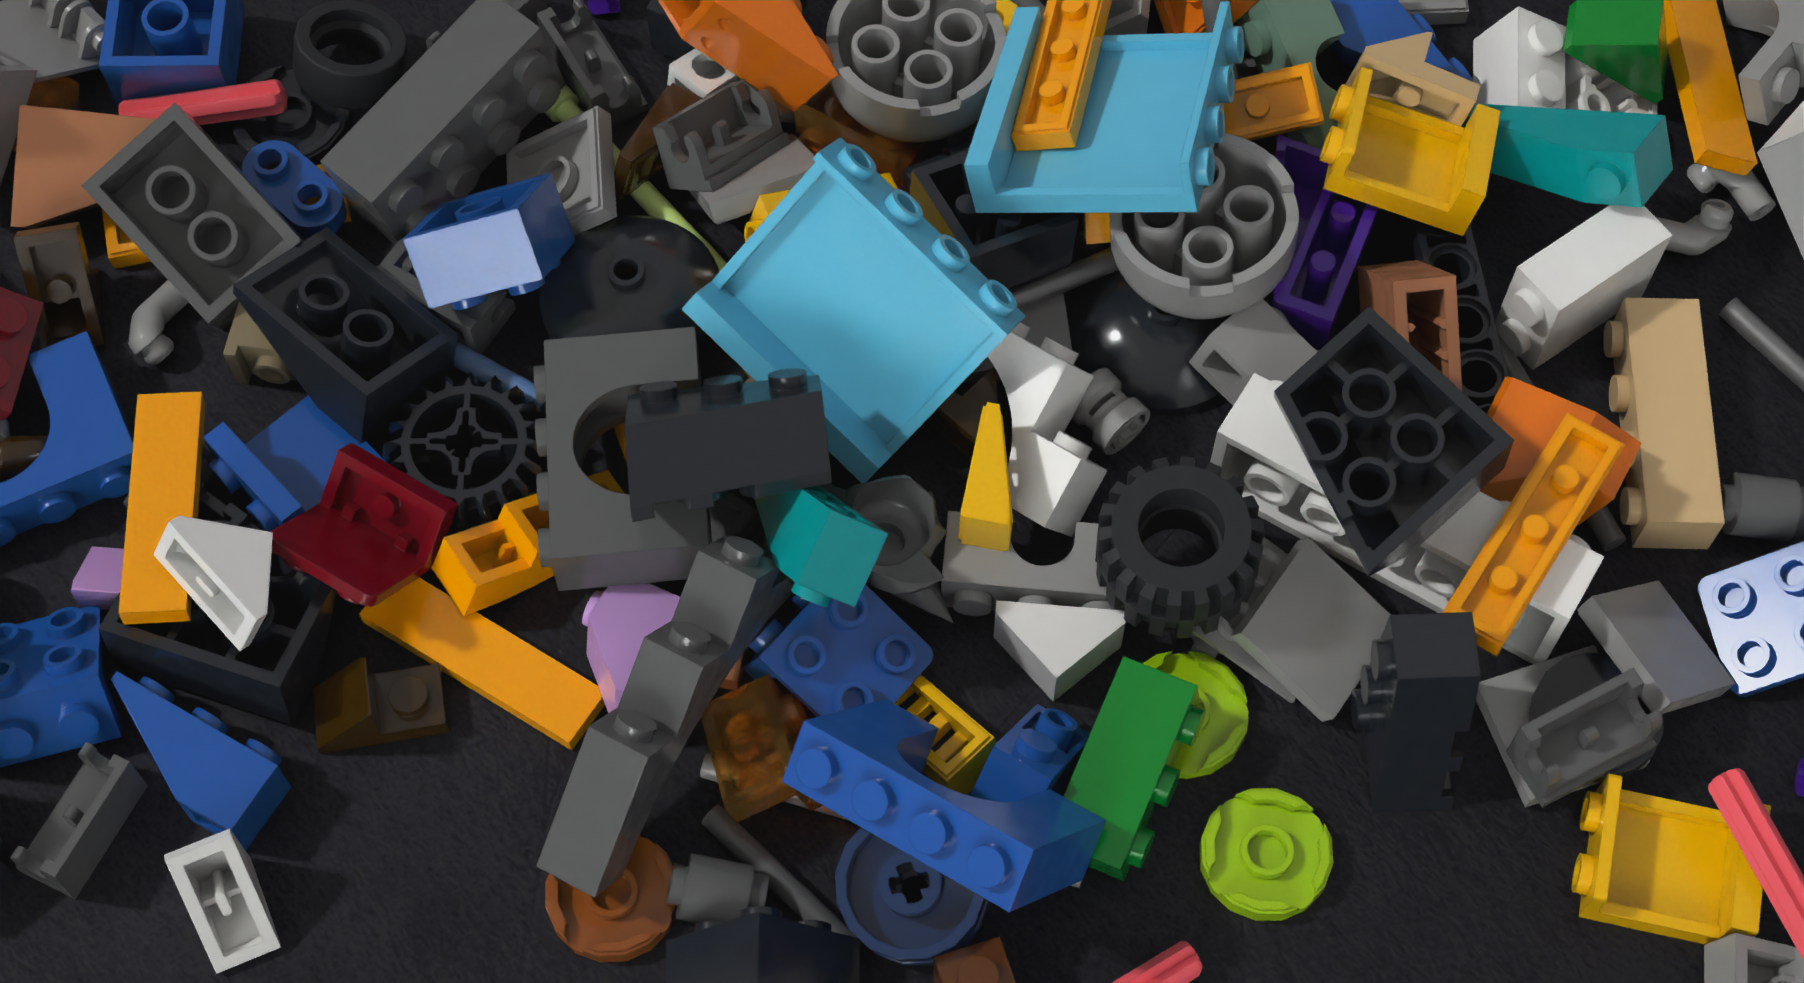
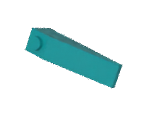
(1583, 152)
(820, 543)

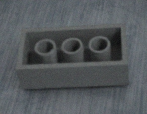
(446, 118)

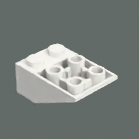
(1525, 65)

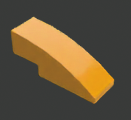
(499, 556)

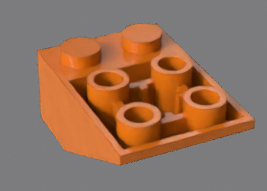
(758, 42)

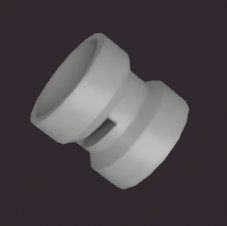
(1110, 413)

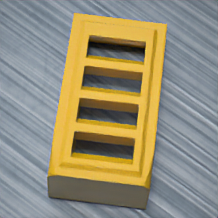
(986, 505)
(963, 755)

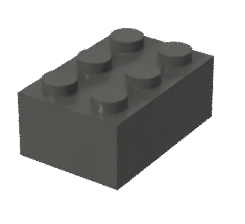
(191, 212)

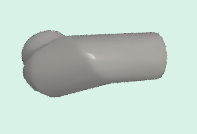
(1745, 190)
(150, 320)

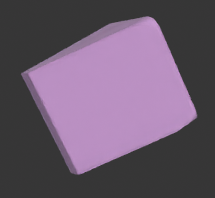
(99, 578)

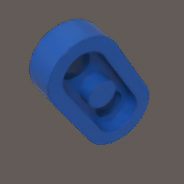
(292, 185)

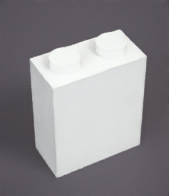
(1580, 281)

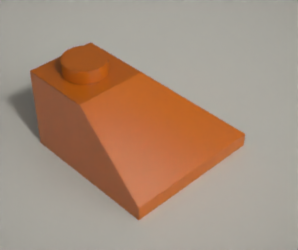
(1531, 420)

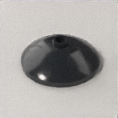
(589, 299)
(1140, 346)

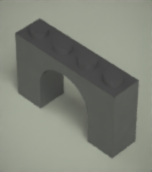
(591, 527)

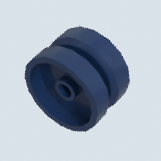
(878, 913)

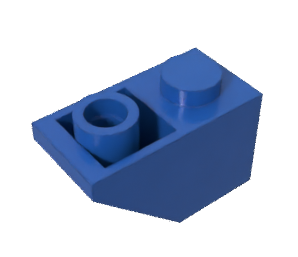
(1032, 757)

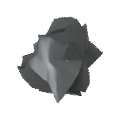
(913, 531)

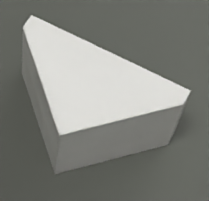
(222, 571)
(1057, 641)
(223, 899)

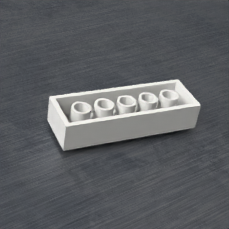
(1267, 458)

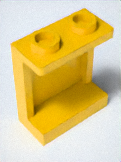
(1408, 158)
(1663, 867)

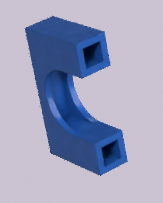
(86, 443)
(870, 770)

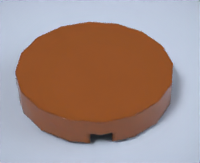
(624, 917)

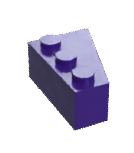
(1328, 246)

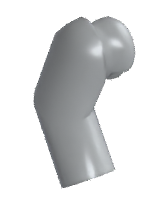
(1702, 230)

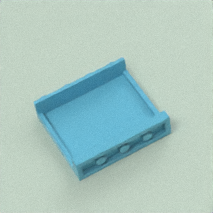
(1141, 134)
(864, 298)

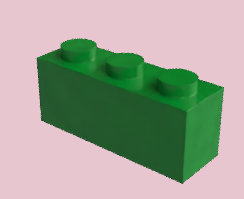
(1131, 760)

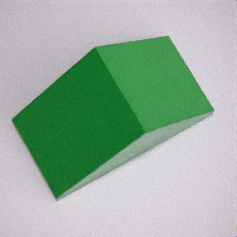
(1621, 41)

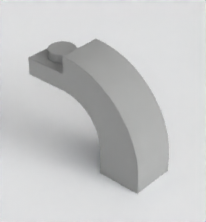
(1778, 67)

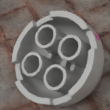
(914, 64)
(1225, 252)

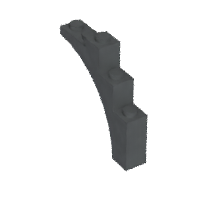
(671, 684)

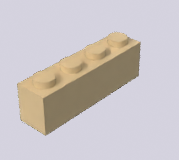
(1666, 405)

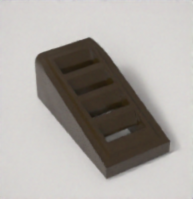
(641, 156)

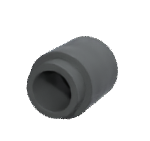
(1763, 507)
(714, 889)

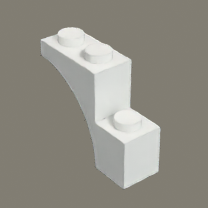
(1046, 467)

